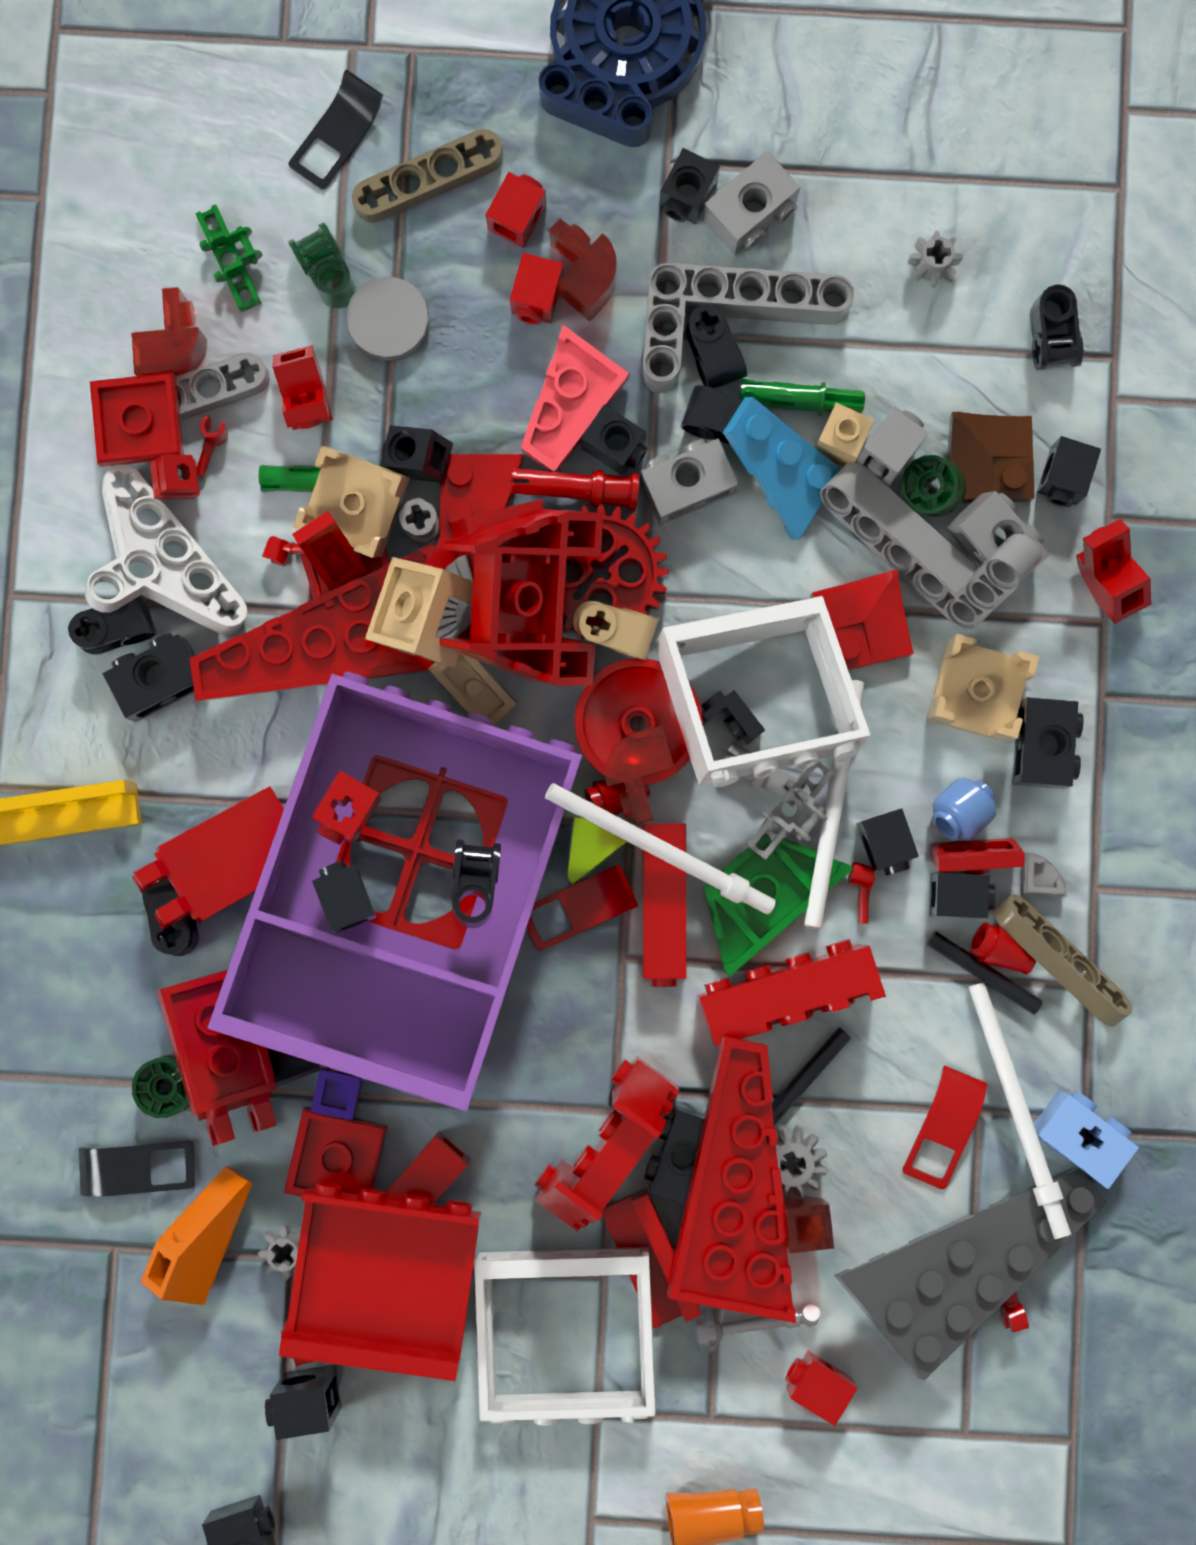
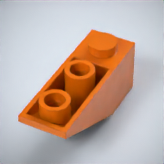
(193, 1247)

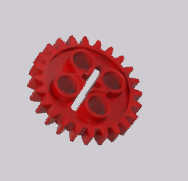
(633, 596)

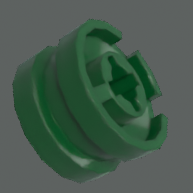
(926, 470)
(148, 1081)

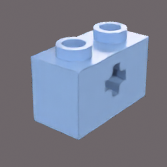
(1105, 1153)

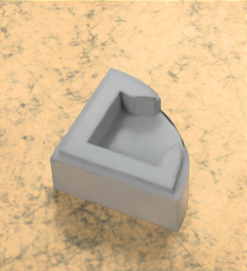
(1041, 877)

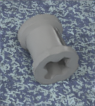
(407, 520)

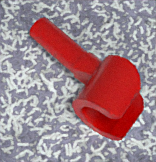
(210, 442)
(278, 550)
(862, 877)

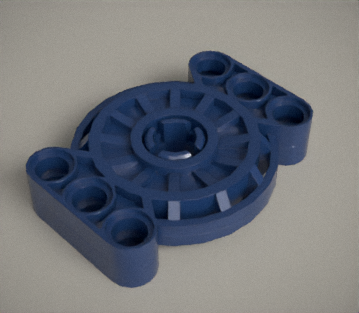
(624, 76)

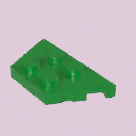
(782, 876)

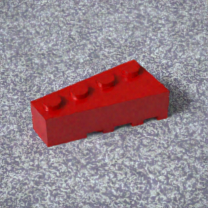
(790, 992)

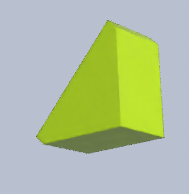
(590, 848)

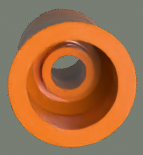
(713, 1516)

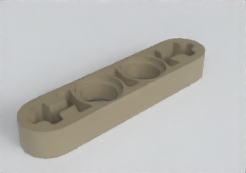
(424, 169)
(1063, 960)

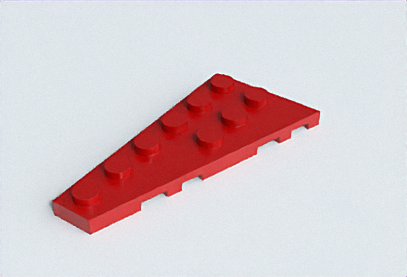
(307, 645)
(734, 1214)

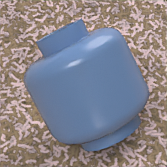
(964, 809)

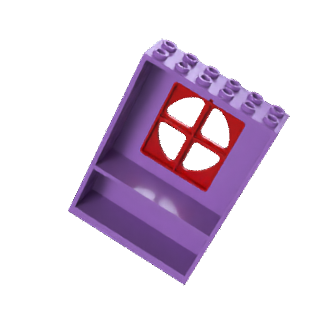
(395, 994)

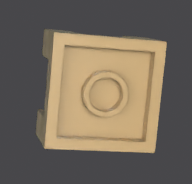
(359, 498)
(413, 608)
(981, 689)

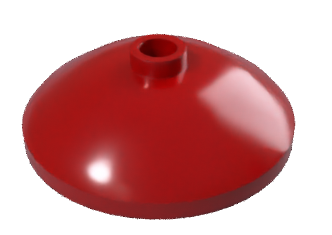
(616, 697)

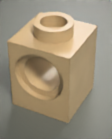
(844, 435)

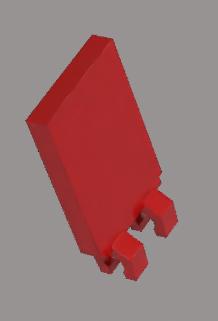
(215, 860)
(216, 1068)

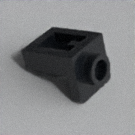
(739, 720)

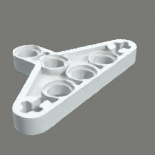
(170, 576)

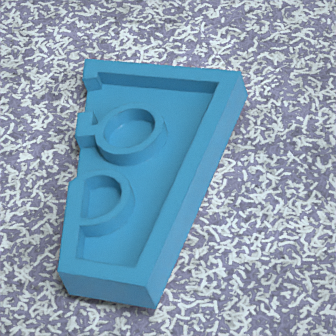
(782, 463)

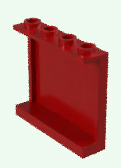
(381, 1282)

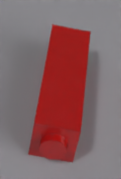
(664, 910)
(430, 1171)

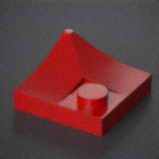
(869, 620)

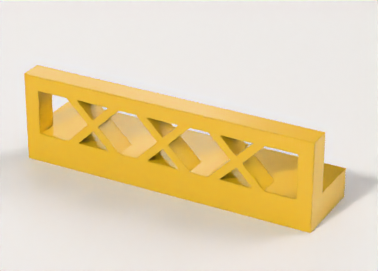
(69, 812)

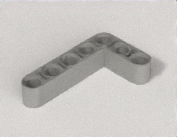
(729, 284)
(922, 553)

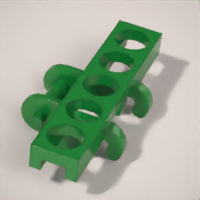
(222, 236)

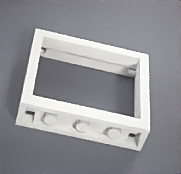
(750, 626)
(551, 1407)

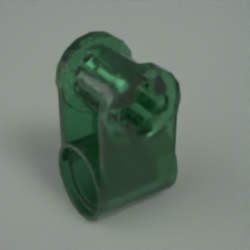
(323, 261)

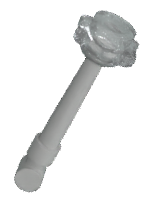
(710, 1330)

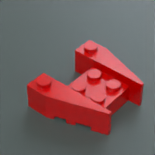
(522, 595)
(584, 1191)

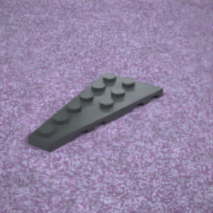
(957, 1276)

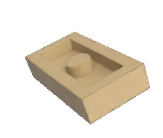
(474, 688)

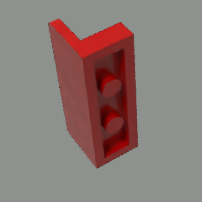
(635, 1224)

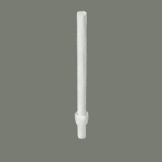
(829, 835)
(731, 886)
(1046, 1191)

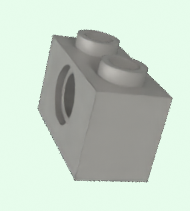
(760, 182)
(893, 445)
(673, 500)
(981, 518)

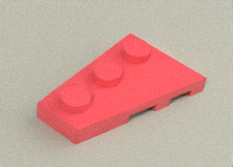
(572, 395)

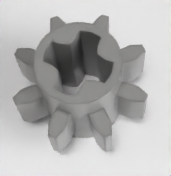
(944, 254)
(272, 1252)

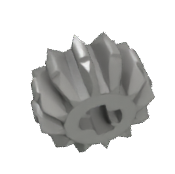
(802, 1150)

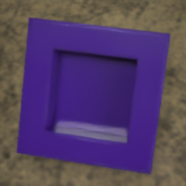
(336, 1094)

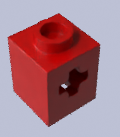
(516, 208)
(536, 289)
(345, 790)
(820, 1387)

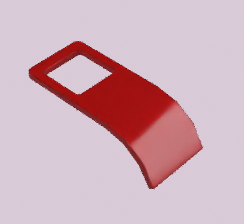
(588, 904)
(949, 1121)

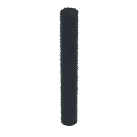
(984, 972)
(809, 1073)

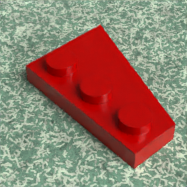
(475, 486)

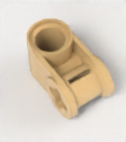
(621, 628)

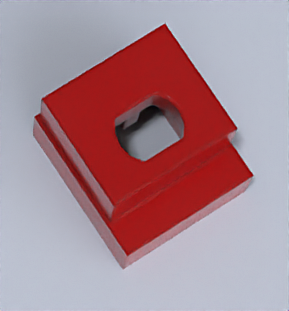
(165, 477)

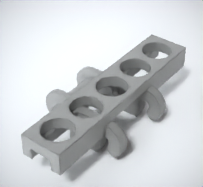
(787, 823)

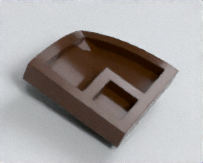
(993, 454)

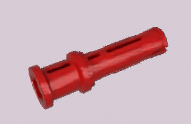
(596, 488)

